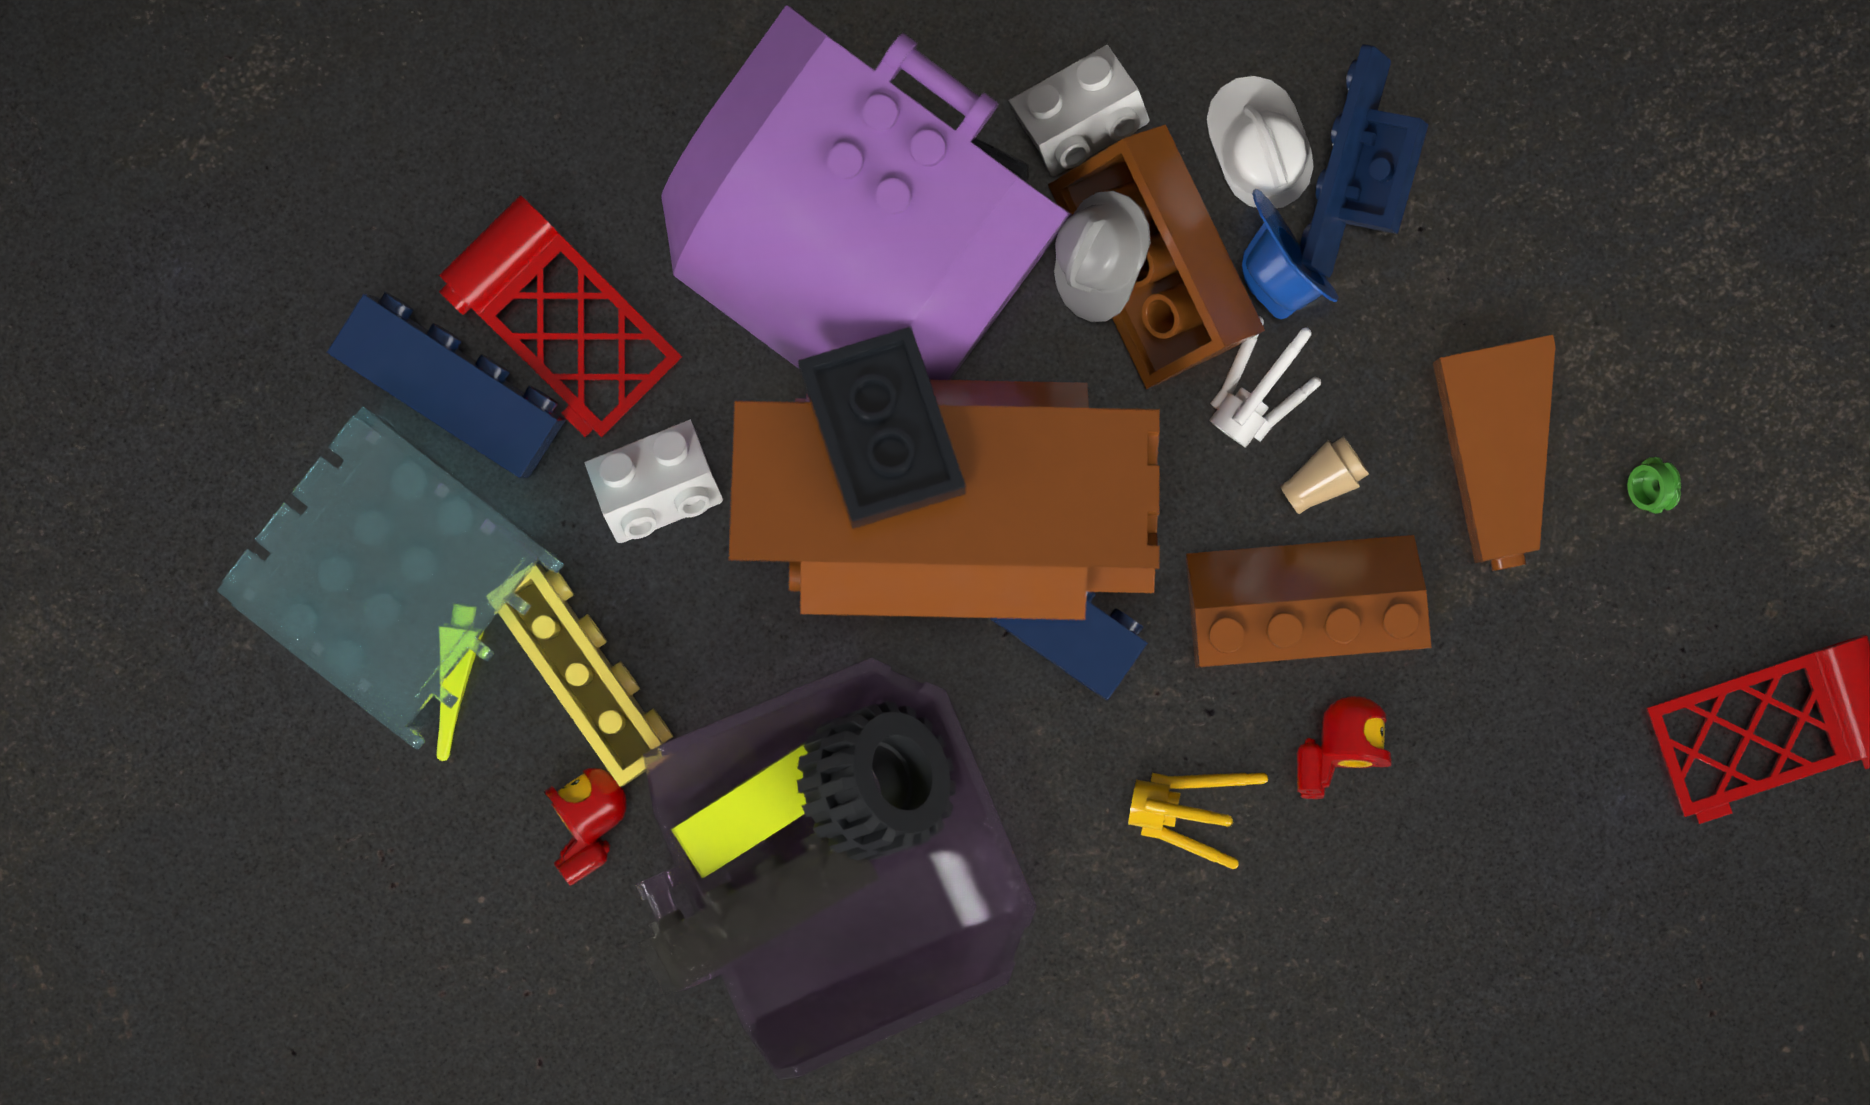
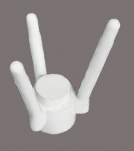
(1242, 414)

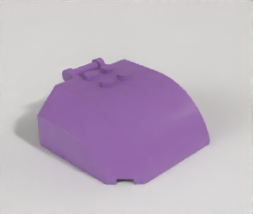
(846, 208)

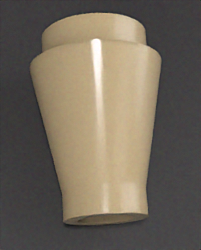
(1325, 475)

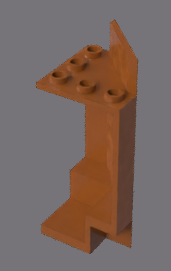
(1049, 511)

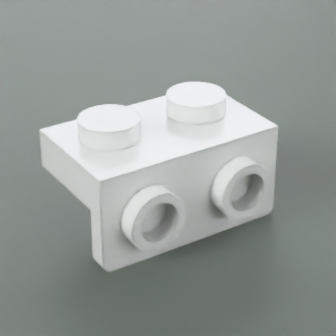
(1080, 110)
(653, 482)

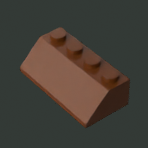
(1188, 291)
(1307, 601)

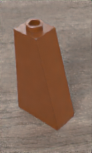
(1498, 439)

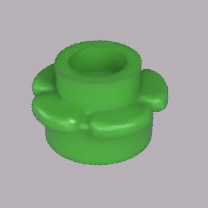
(1644, 485)

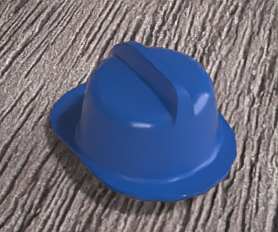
(1275, 267)

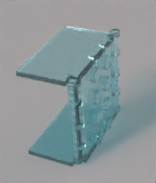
(385, 573)

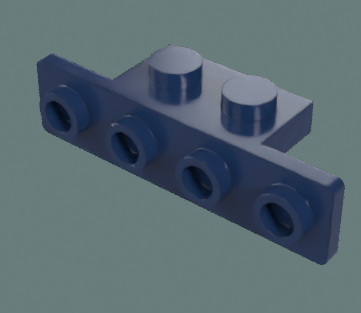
(1367, 168)

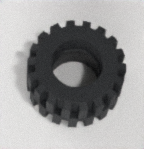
(843, 790)

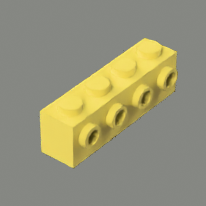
(581, 676)

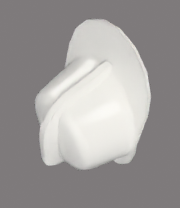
(1260, 141)

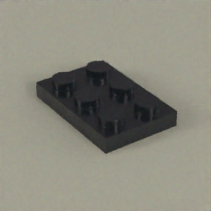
(881, 427)

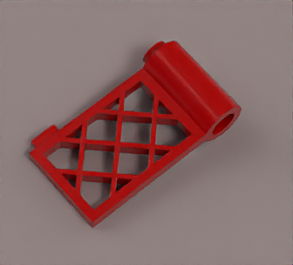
(504, 263)
(1842, 694)

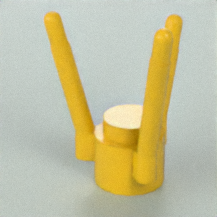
(1158, 806)

